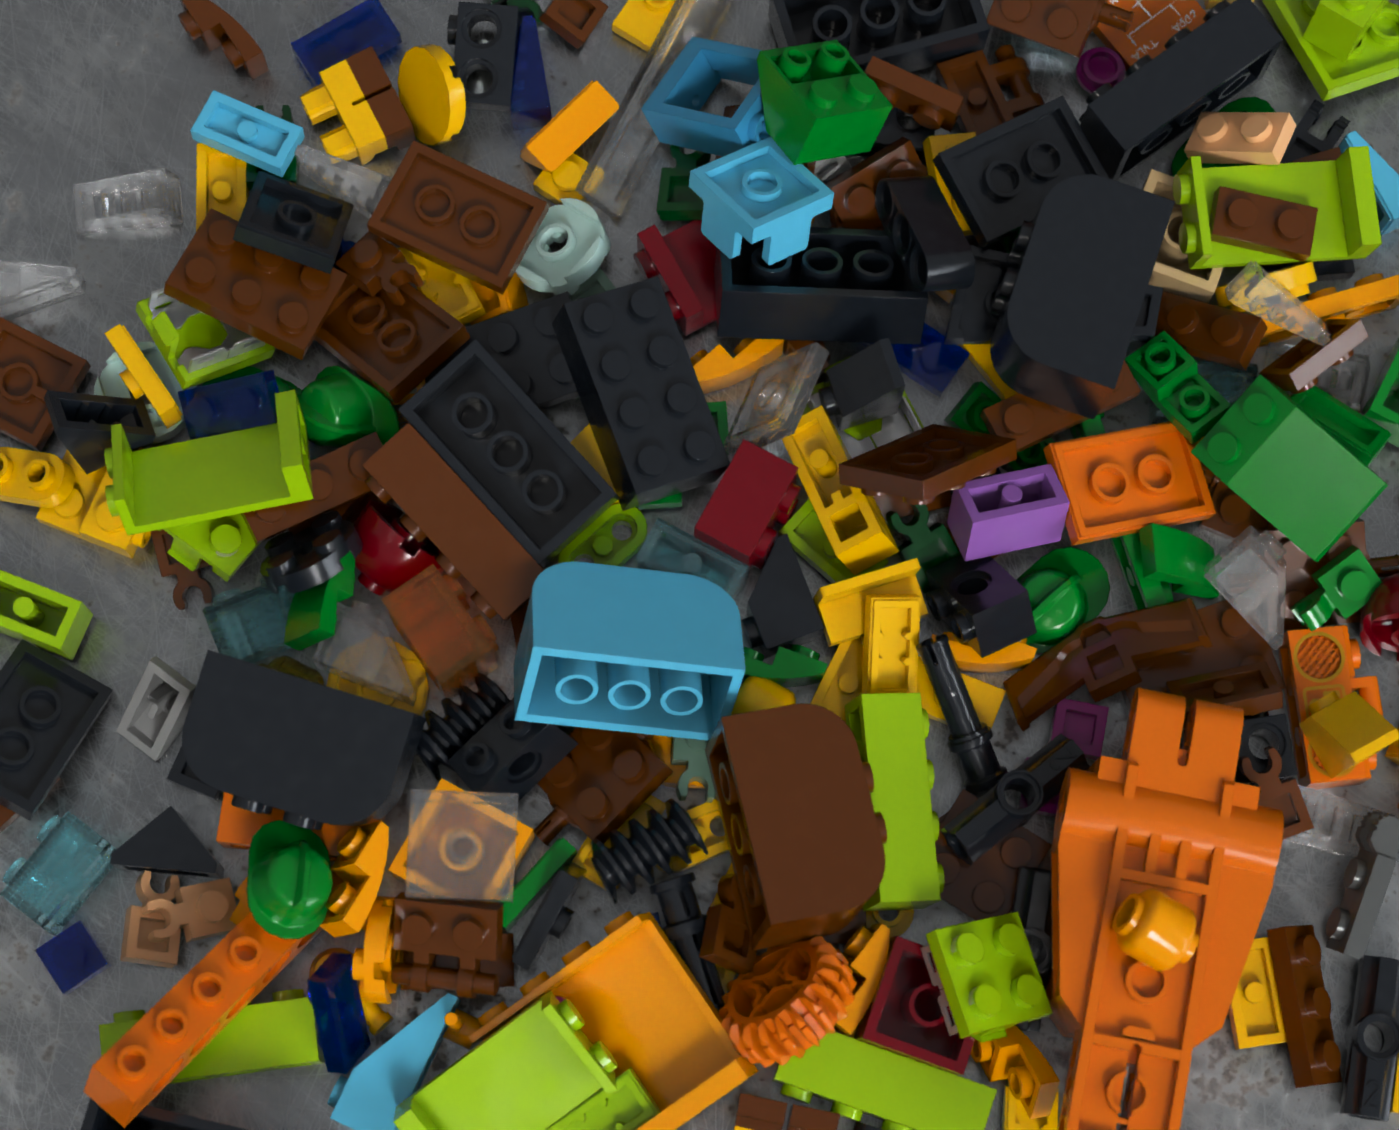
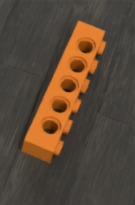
(190, 1017)

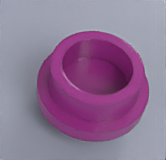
(1099, 67)

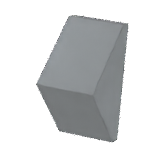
(157, 709)

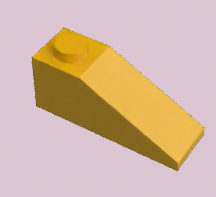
(847, 516)

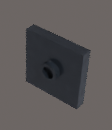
(293, 222)

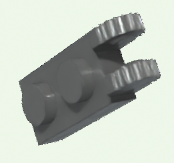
(1365, 884)

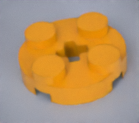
(375, 961)

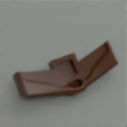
(1104, 656)

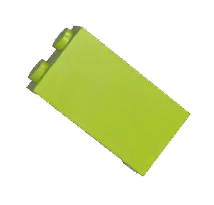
(1339, 189)
(211, 473)
(515, 1077)

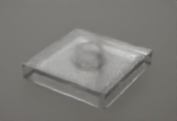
(777, 398)
(462, 845)

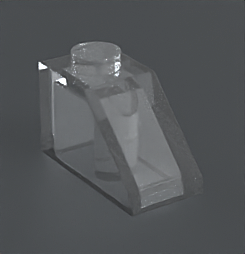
(1253, 580)
(365, 653)

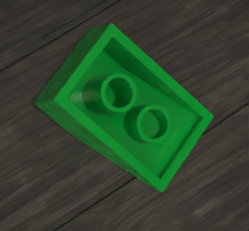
(1289, 468)

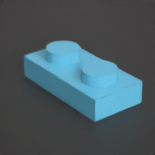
(247, 133)

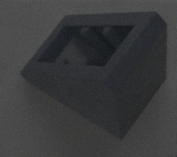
(86, 421)
(167, 847)

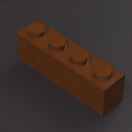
(455, 521)

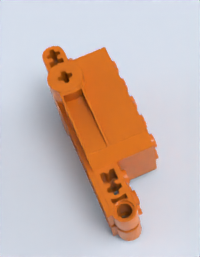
(1169, 826)

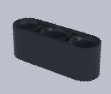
(925, 233)

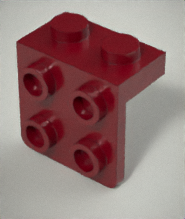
(685, 269)

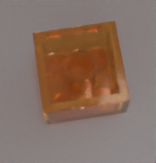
(440, 632)

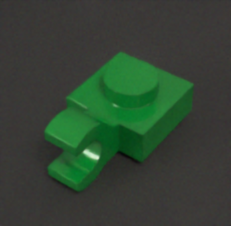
(1343, 586)

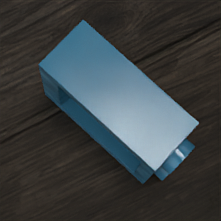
(689, 83)

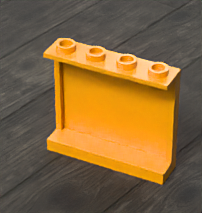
(646, 1013)

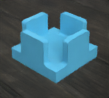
(760, 198)

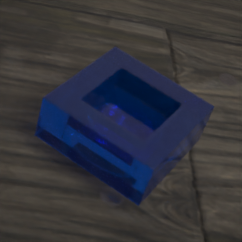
(73, 957)

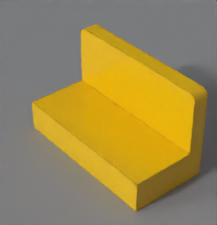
(843, 602)

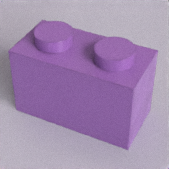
(1008, 512)

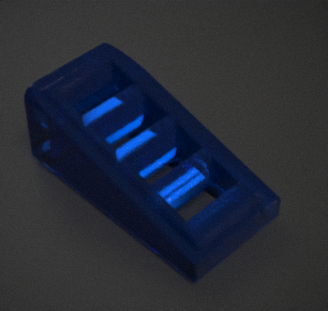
(529, 94)

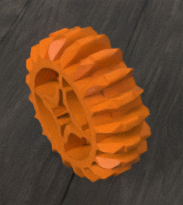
(787, 1001)

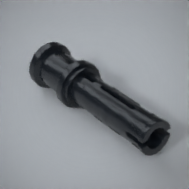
(968, 736)
(686, 928)

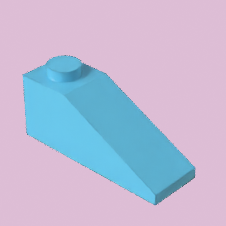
(391, 1072)

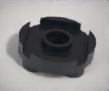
(311, 554)

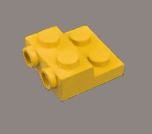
(88, 516)

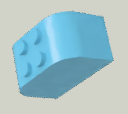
(628, 651)

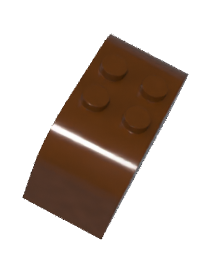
(796, 820)

